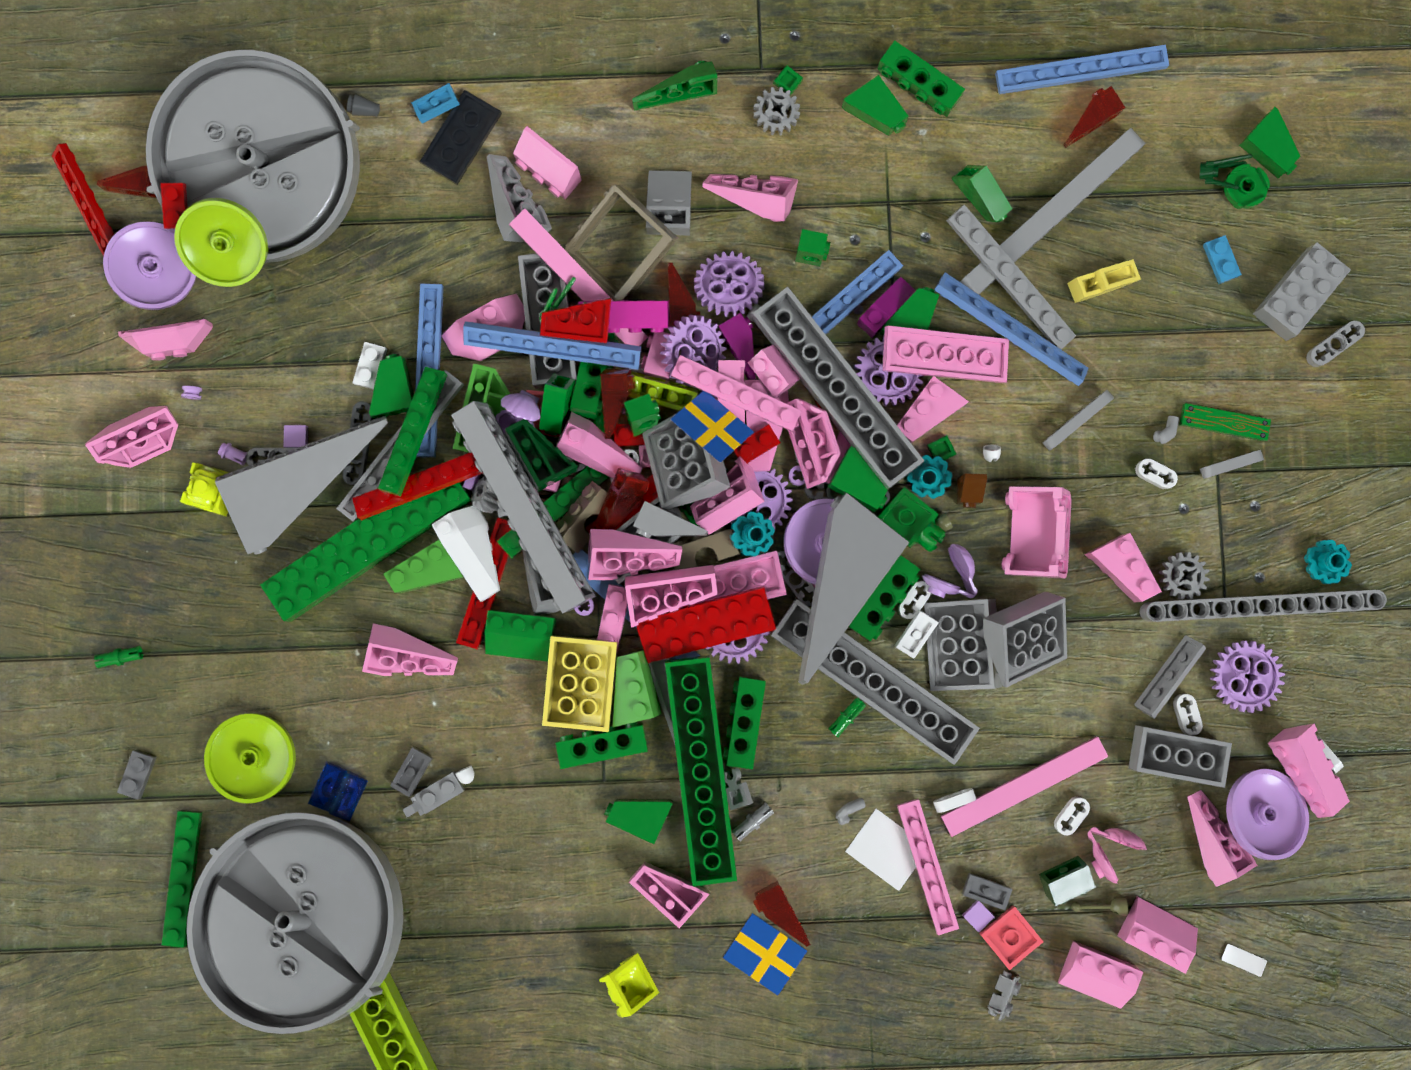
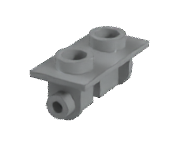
(1002, 1004)

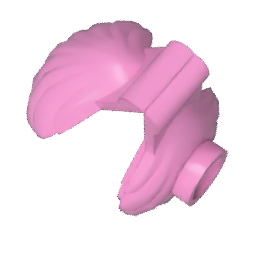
(1125, 837)

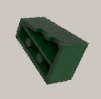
(538, 456)

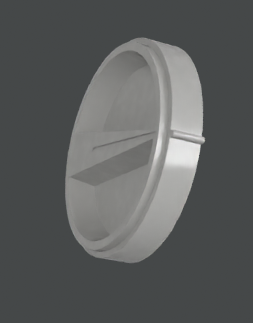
(262, 137)
(294, 922)

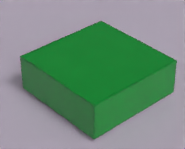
(788, 80)
(942, 448)

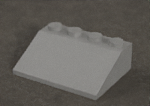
(681, 466)
(1027, 637)
(958, 648)

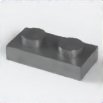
(411, 771)
(136, 774)
(986, 891)

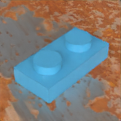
(435, 103)
(1222, 259)

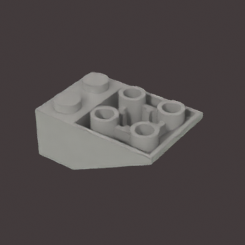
(670, 200)

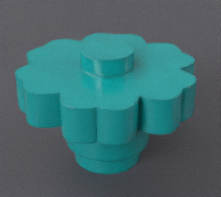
(931, 477)
(752, 533)
(1328, 561)

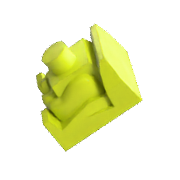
(203, 491)
(630, 986)

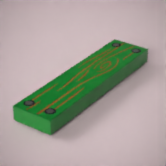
(1225, 422)

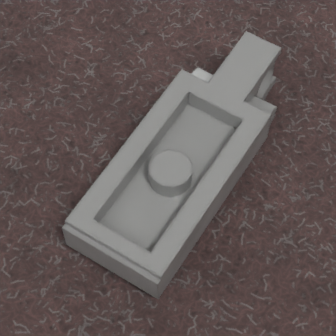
(435, 795)

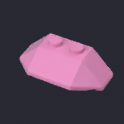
(502, 312)
(168, 339)
(135, 438)
(814, 443)

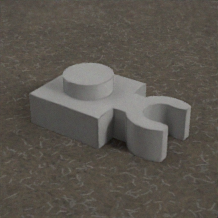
(737, 793)

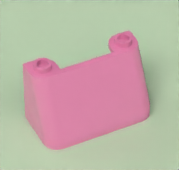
(1038, 532)

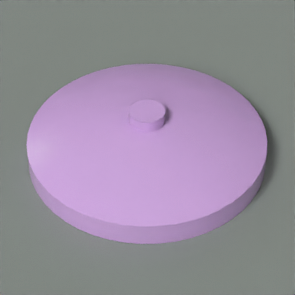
(146, 267)
(805, 538)
(1267, 814)

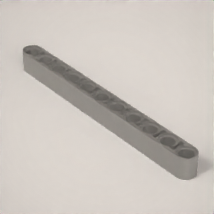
(1060, 205)
(1273, 606)

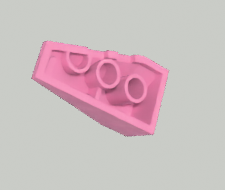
(763, 197)
(755, 423)
(588, 445)
(621, 553)
(399, 652)
(1219, 849)

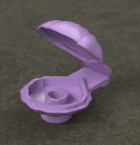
(518, 407)
(965, 566)

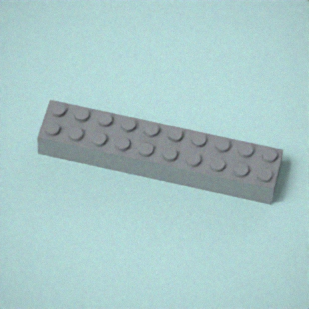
(837, 388)
(523, 506)
(883, 688)

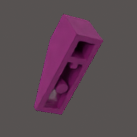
(885, 307)
(739, 340)

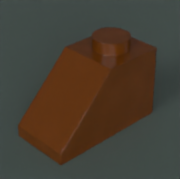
(971, 489)

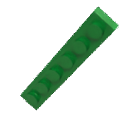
(412, 431)
(556, 505)
(181, 877)

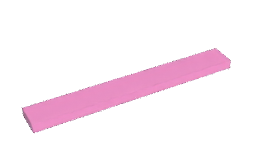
(565, 267)
(1024, 786)

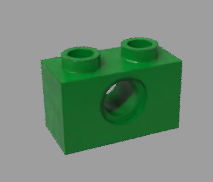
(812, 248)
(642, 414)

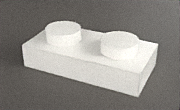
(368, 365)
(916, 634)

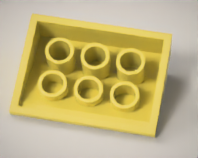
(579, 683)

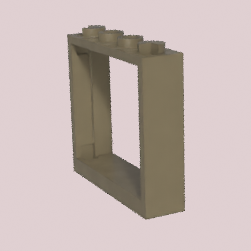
(587, 226)

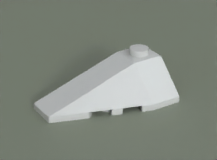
(468, 544)

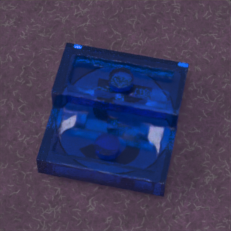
(337, 791)

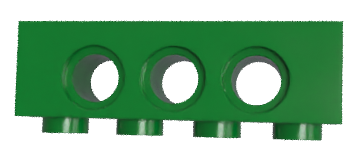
(916, 67)
(582, 404)
(910, 576)
(745, 757)
(569, 758)

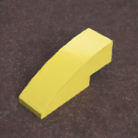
(1103, 281)

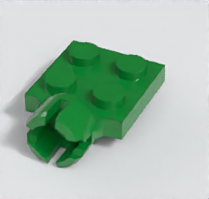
(913, 520)

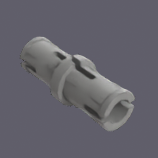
(753, 821)

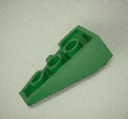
(688, 84)

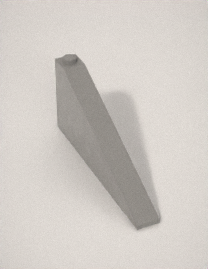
(277, 490)
(852, 563)

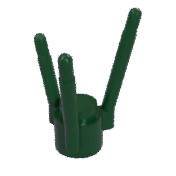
(1210, 169)

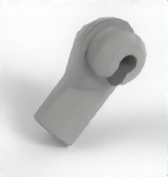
(1167, 433)
(848, 808)

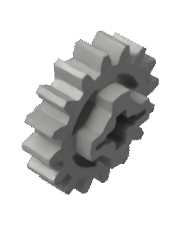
(778, 101)
(1194, 571)

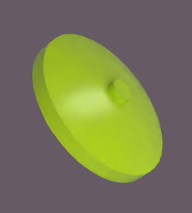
(221, 242)
(249, 758)

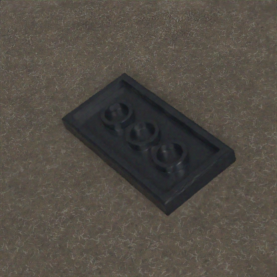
(460, 137)

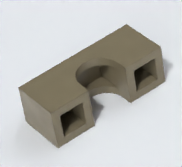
(572, 524)
(718, 542)

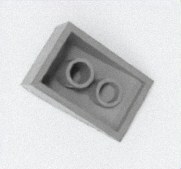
(661, 523)

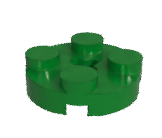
(1257, 192)

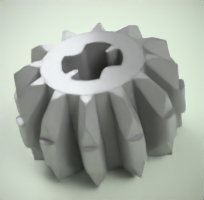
(483, 498)

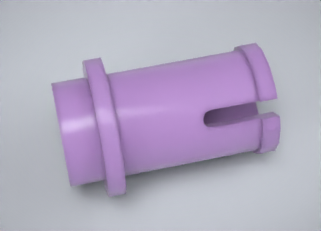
(232, 453)

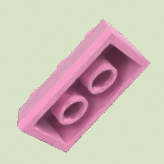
(546, 164)
(1160, 934)
(1100, 975)

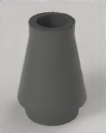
(362, 107)

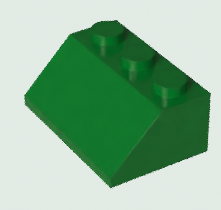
(518, 635)

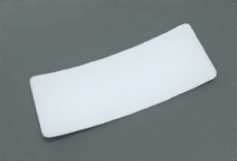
(1244, 960)

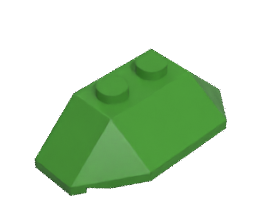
(483, 387)

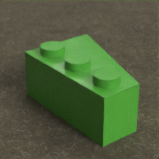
(423, 569)
(634, 690)

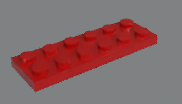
(707, 624)

